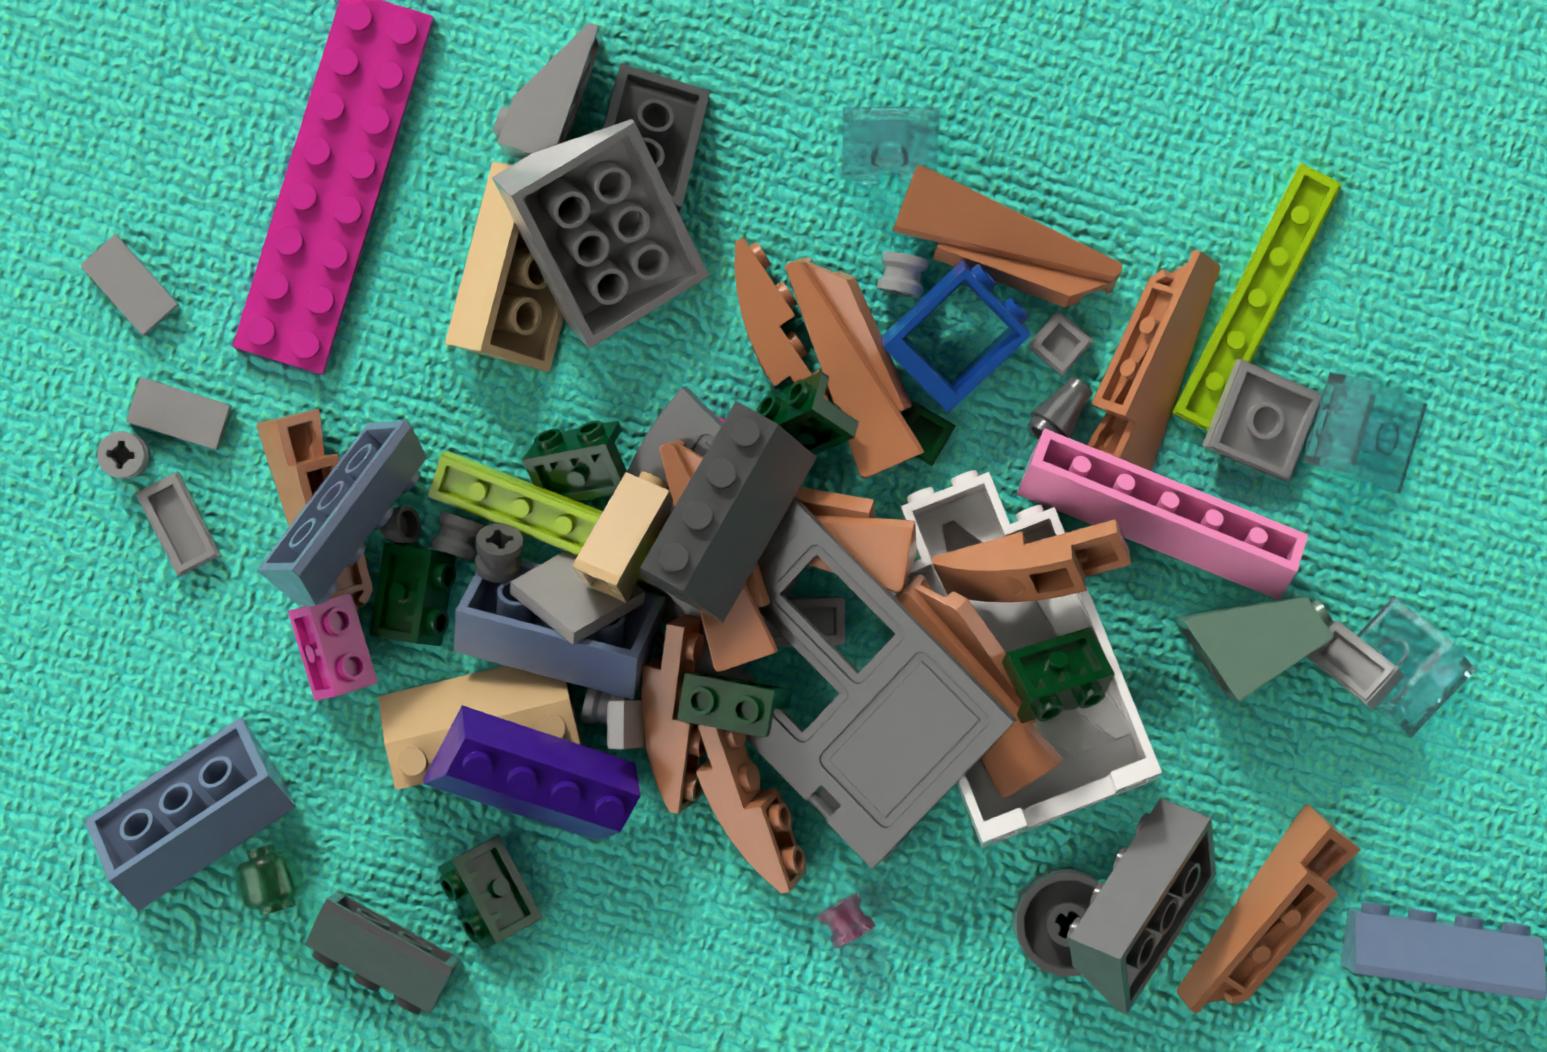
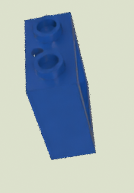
(907, 354)

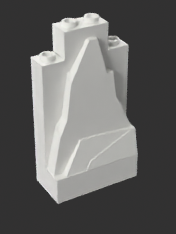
(1100, 745)

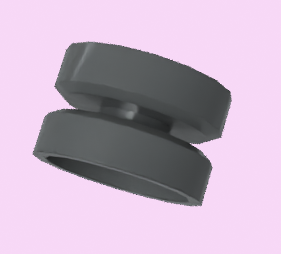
(1036, 914)

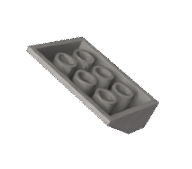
(601, 229)

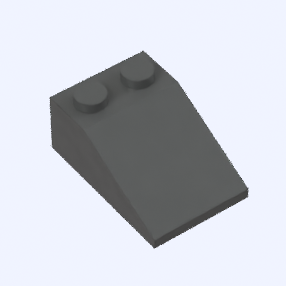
(667, 117)

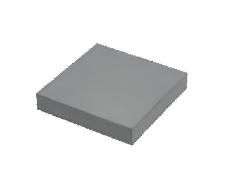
(1262, 420)
(565, 603)

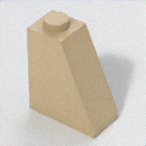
(624, 535)

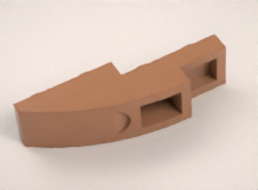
(764, 312)
(1040, 570)
(672, 744)
(750, 816)

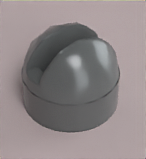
(402, 526)

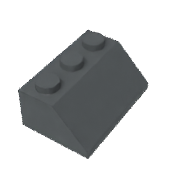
(381, 953)

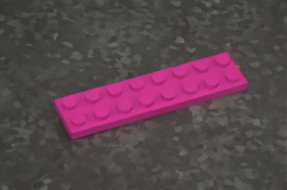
(333, 183)

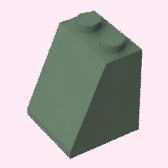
(1256, 640)

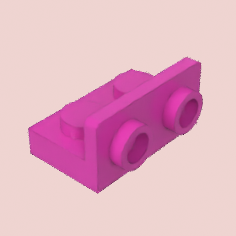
(332, 647)

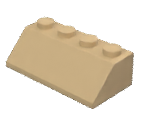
(502, 296)
(421, 716)

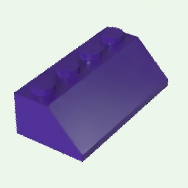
(535, 775)

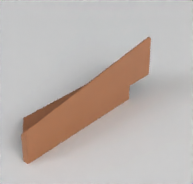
(1001, 241)
(1152, 361)
(858, 367)
(298, 469)
(880, 544)
(743, 632)
(1022, 750)
(1271, 913)

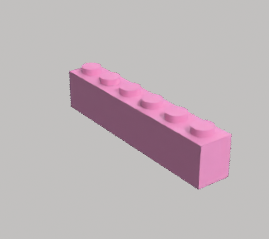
(1163, 514)

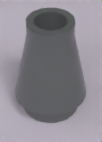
(1061, 409)

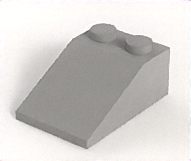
(549, 103)

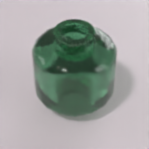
(269, 880)

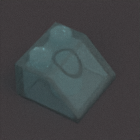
(888, 142)
(1364, 432)
(1424, 655)

